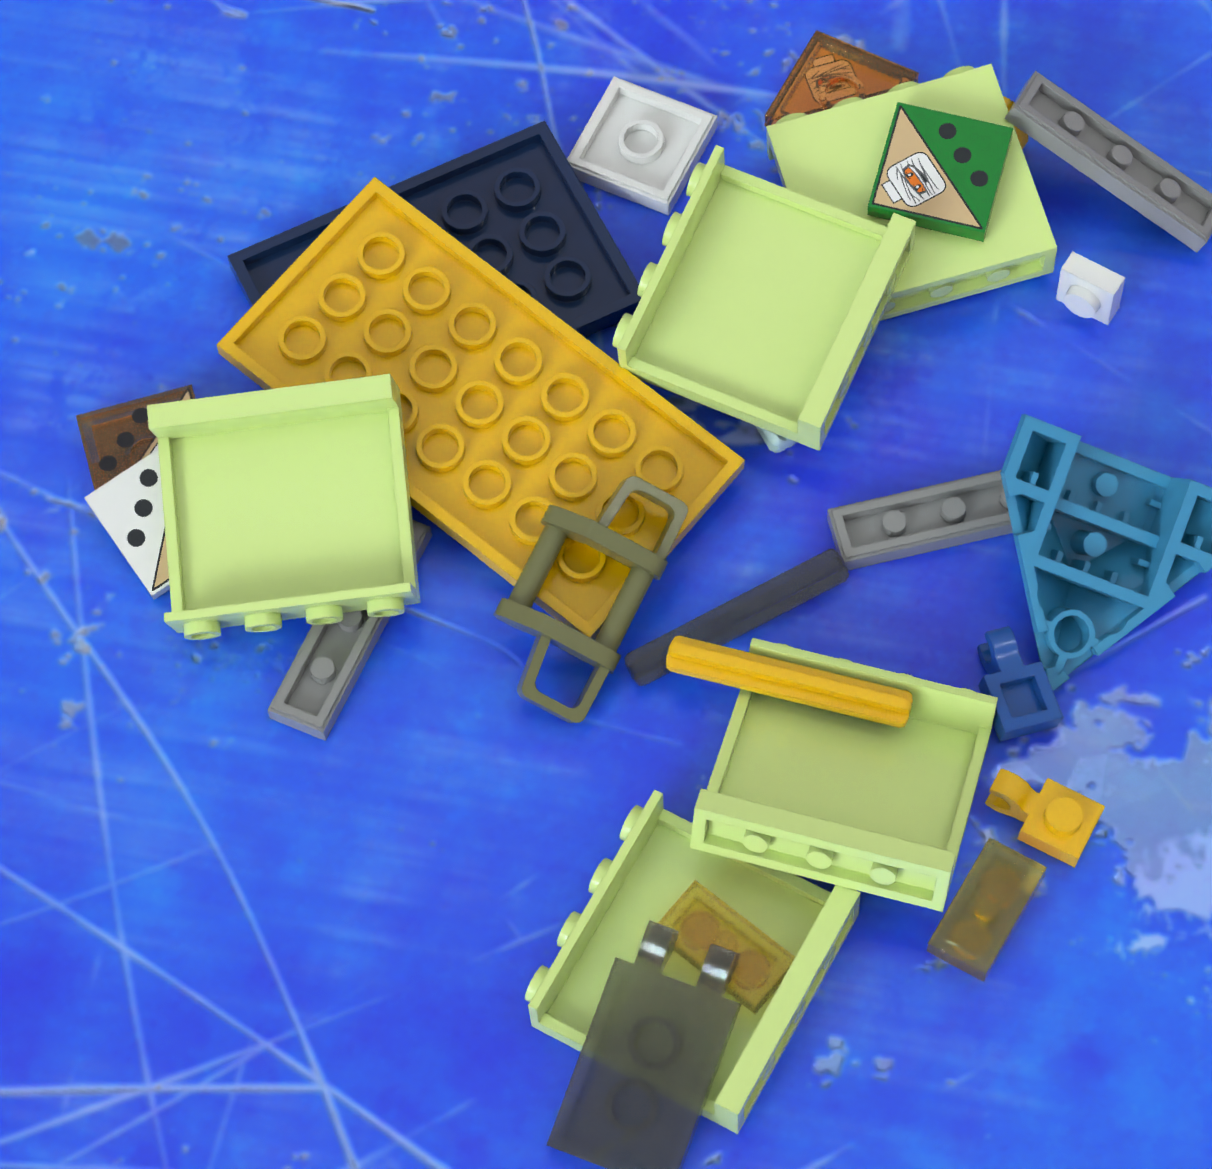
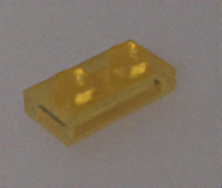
(986, 909)
(708, 920)

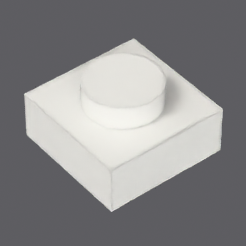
(1089, 289)

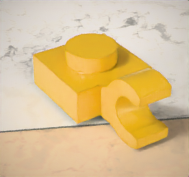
(1054, 819)

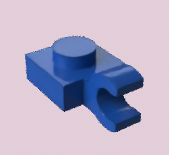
(1023, 691)

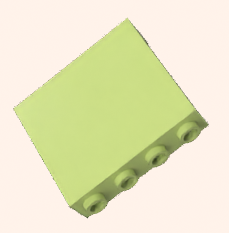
(837, 159)
(762, 301)
(286, 506)
(847, 793)
(642, 886)

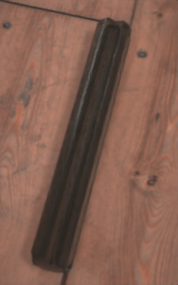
(743, 612)

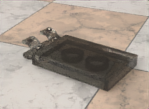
(648, 1060)

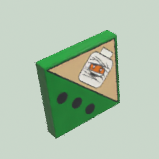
(940, 171)

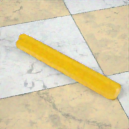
(789, 681)

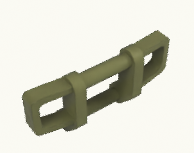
(603, 650)

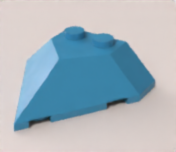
(1097, 541)

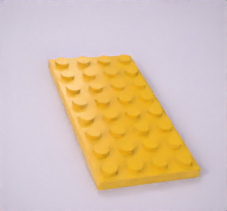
(494, 396)

